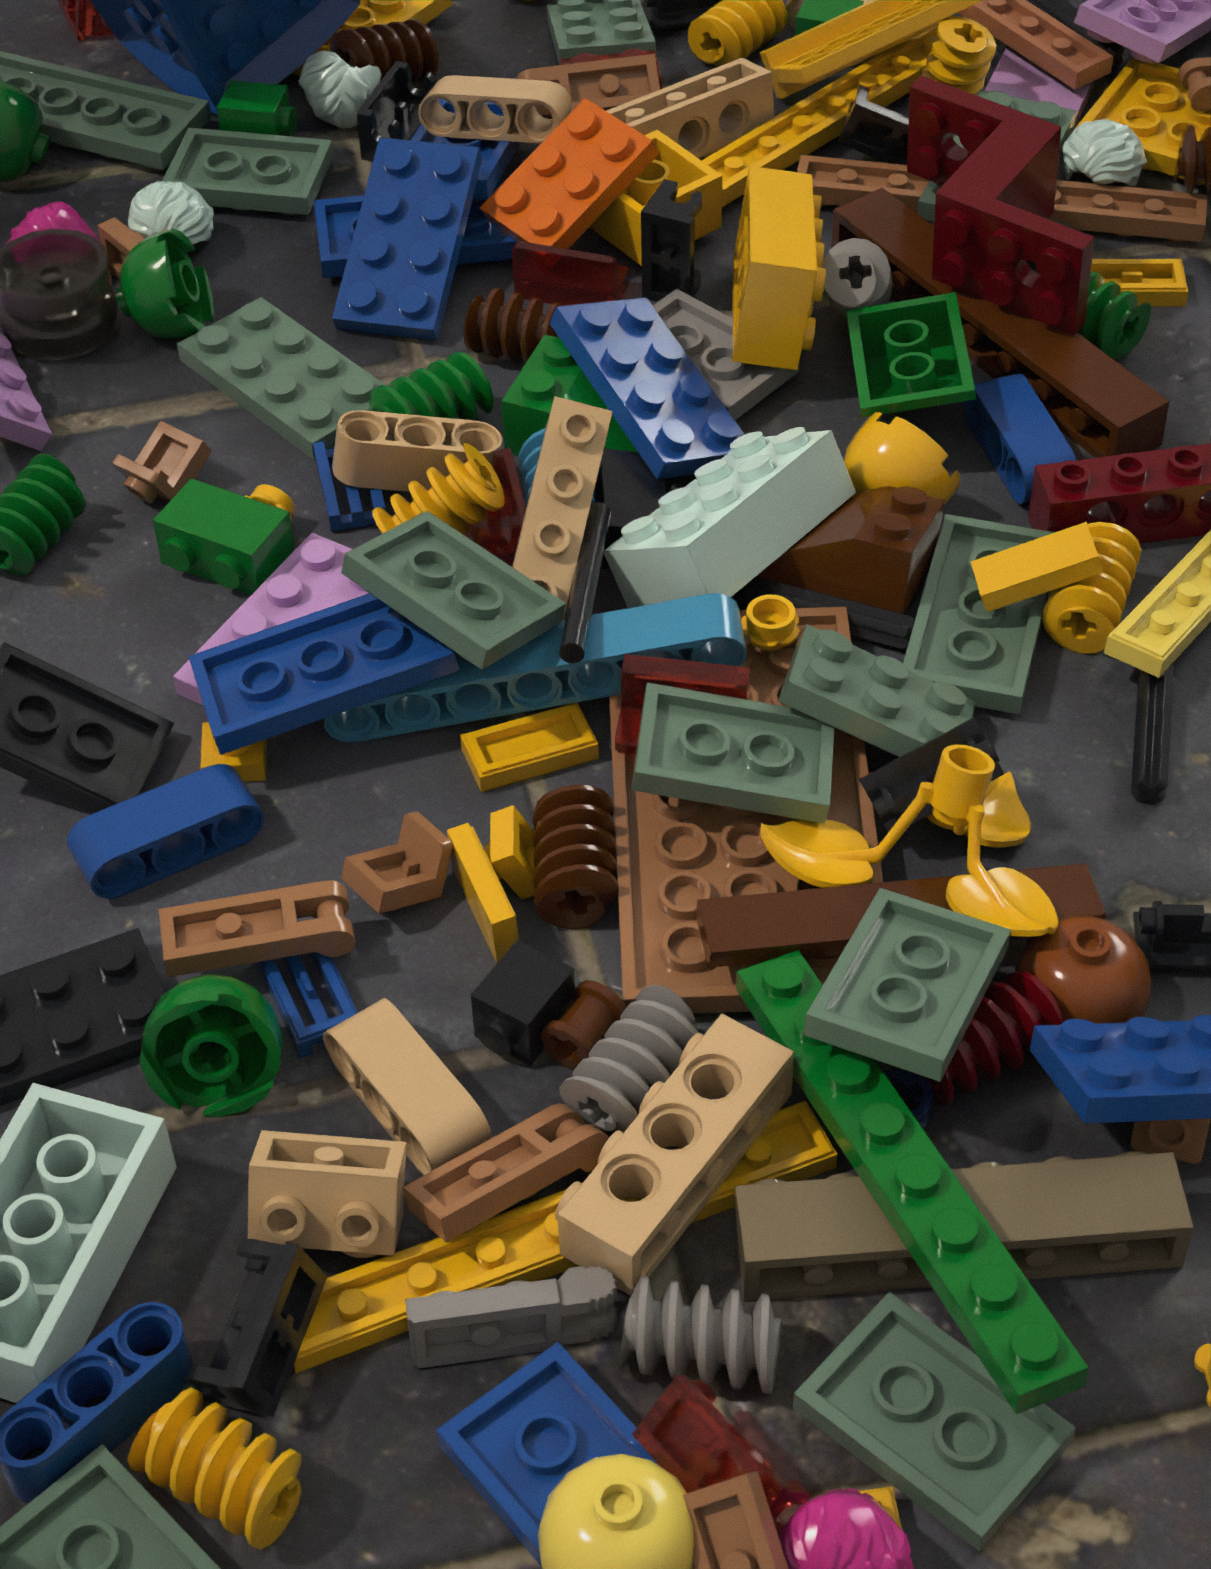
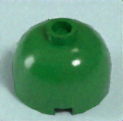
(19, 133)
(163, 287)
(212, 1045)

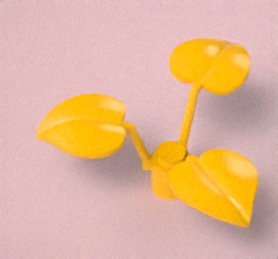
(960, 802)

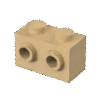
(327, 1192)

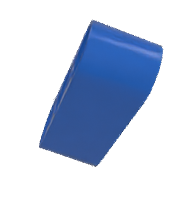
(1015, 432)
(165, 831)
(104, 1367)

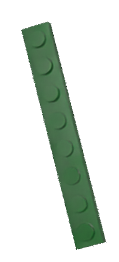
(919, 1195)

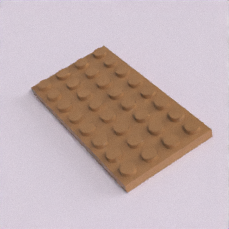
(696, 850)

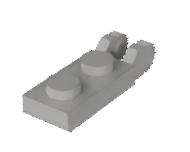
(511, 1318)

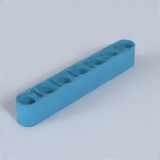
(536, 677)

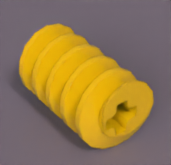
(735, 29)
(961, 54)
(453, 498)
(1090, 609)
(218, 1468)

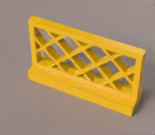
(852, 39)

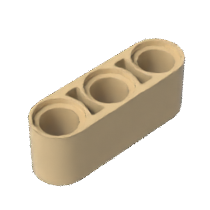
(477, 121)
(397, 448)
(406, 1086)

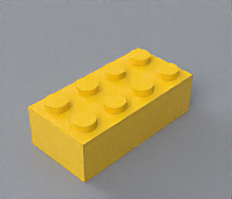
(776, 269)

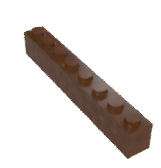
(1079, 384)

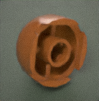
(1091, 970)

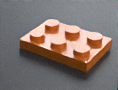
(570, 178)

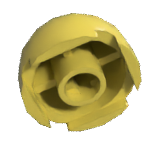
(617, 1517)

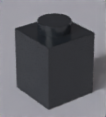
(519, 1001)

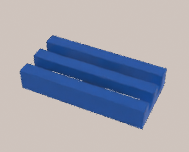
(357, 517)
(303, 1036)

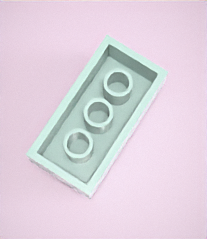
(731, 518)
(71, 1211)

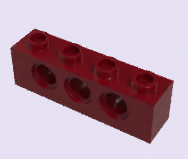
(1146, 492)

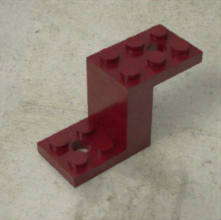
(998, 205)

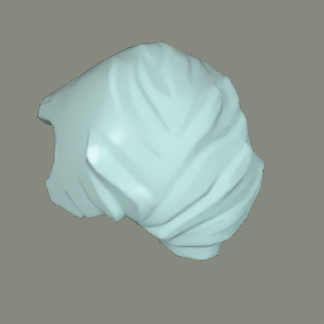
(337, 88)
(1104, 153)
(171, 207)

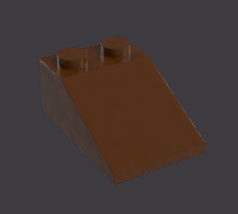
(867, 549)

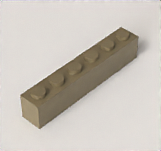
(1048, 1215)

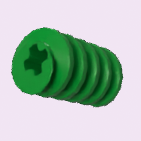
(1113, 318)
(438, 391)
(36, 512)

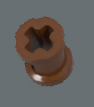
(583, 1024)

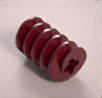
(998, 1033)

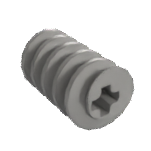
(854, 256)
(630, 1059)
(702, 1335)

